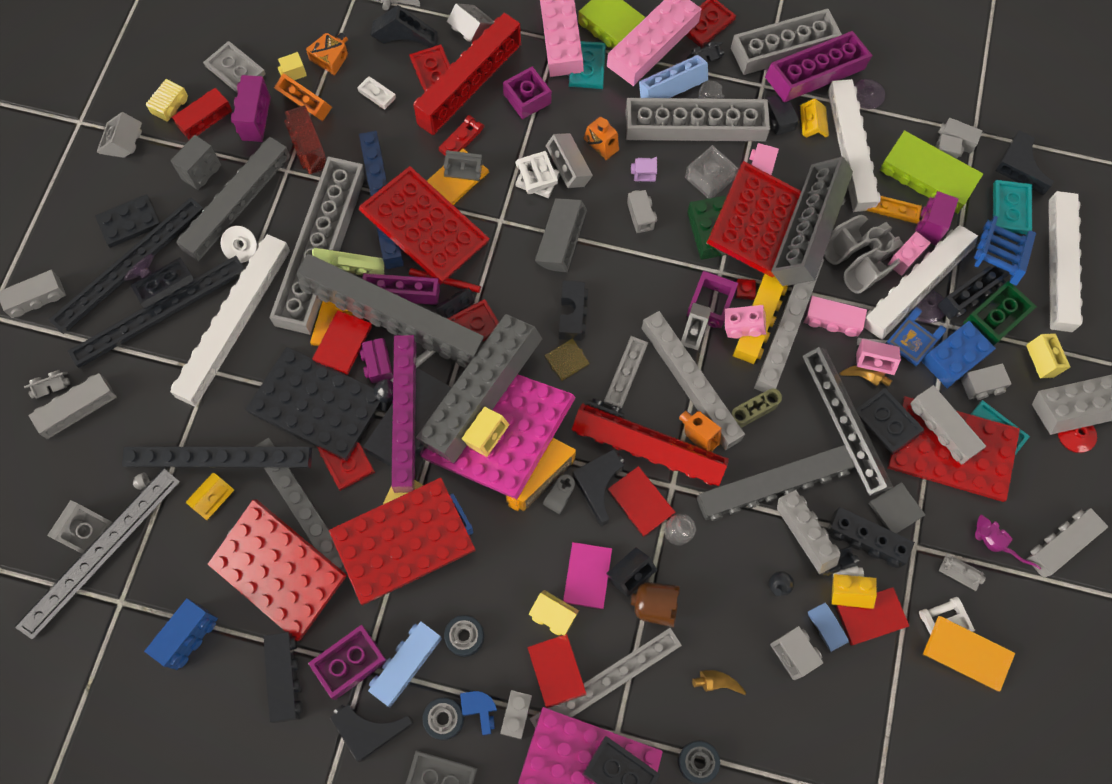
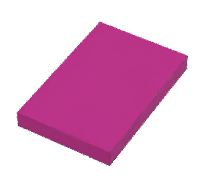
(587, 575)

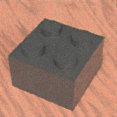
(196, 162)

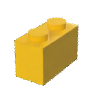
(854, 591)

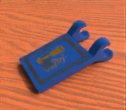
(914, 339)

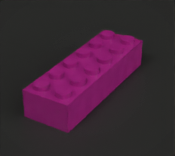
(818, 66)

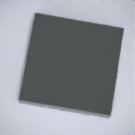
(896, 508)

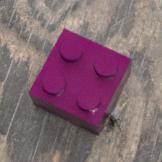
(527, 92)
(937, 217)

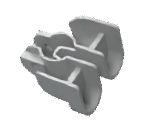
(868, 267)

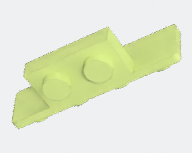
(351, 262)

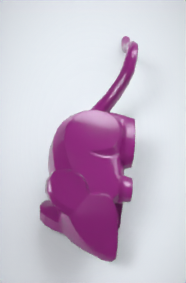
(996, 539)

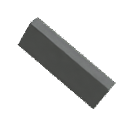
(561, 234)

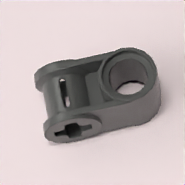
(558, 497)

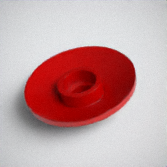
(1079, 443)

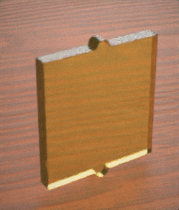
(567, 359)

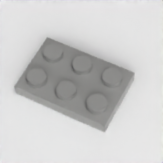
(231, 63)

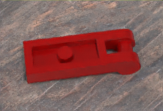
(461, 136)

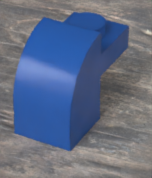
(479, 703)

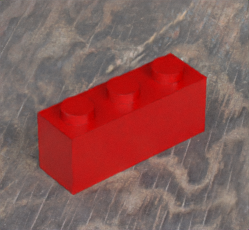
(202, 113)

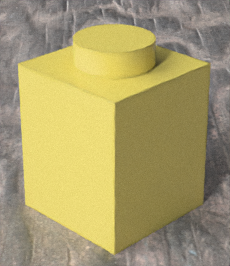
(292, 66)

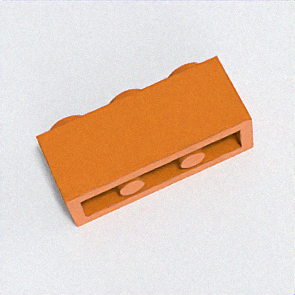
(303, 96)

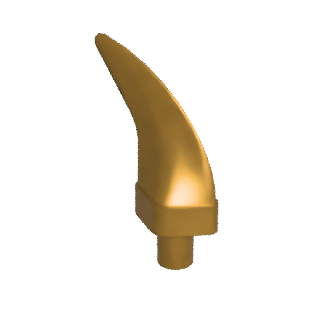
(873, 376)
(714, 680)

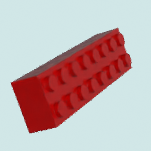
(467, 73)

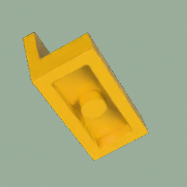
(814, 118)
(209, 496)

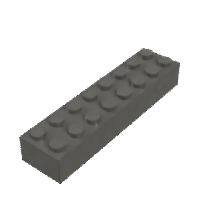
(812, 222)
(479, 386)

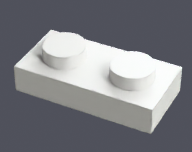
(376, 92)

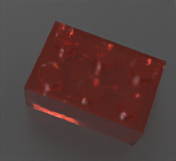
(305, 139)

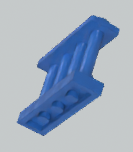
(1022, 252)

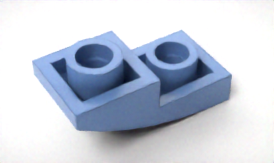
(828, 627)

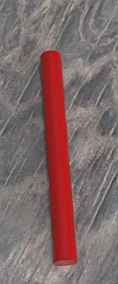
(451, 282)

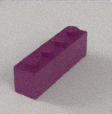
(413, 289)

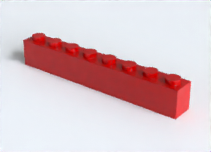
(650, 444)

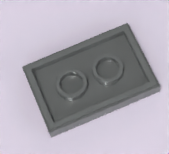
(437, 770)

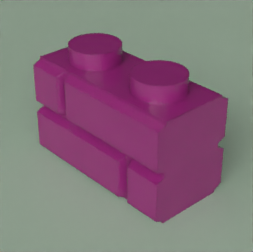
(377, 360)

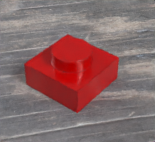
(746, 289)

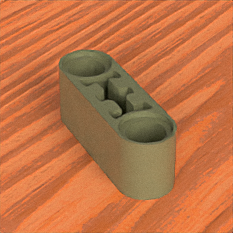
(765, 408)

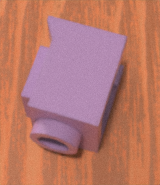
(644, 169)

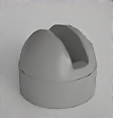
(141, 481)

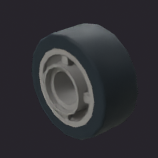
(460, 624)
(431, 715)

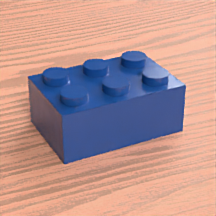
(958, 354)
(181, 635)

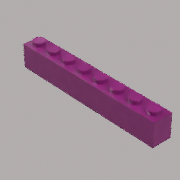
(404, 414)

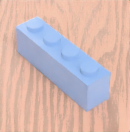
(675, 79)
(404, 664)

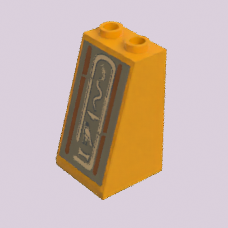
(552, 465)

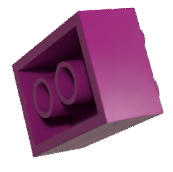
(251, 108)
(347, 662)

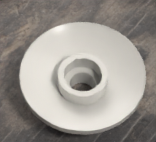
(230, 243)

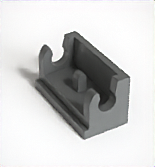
(463, 165)

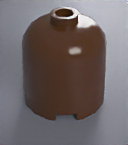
(656, 603)

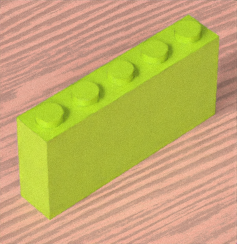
(609, 20)
(930, 170)

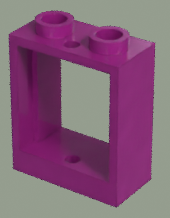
(717, 284)

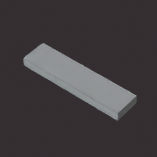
(626, 372)

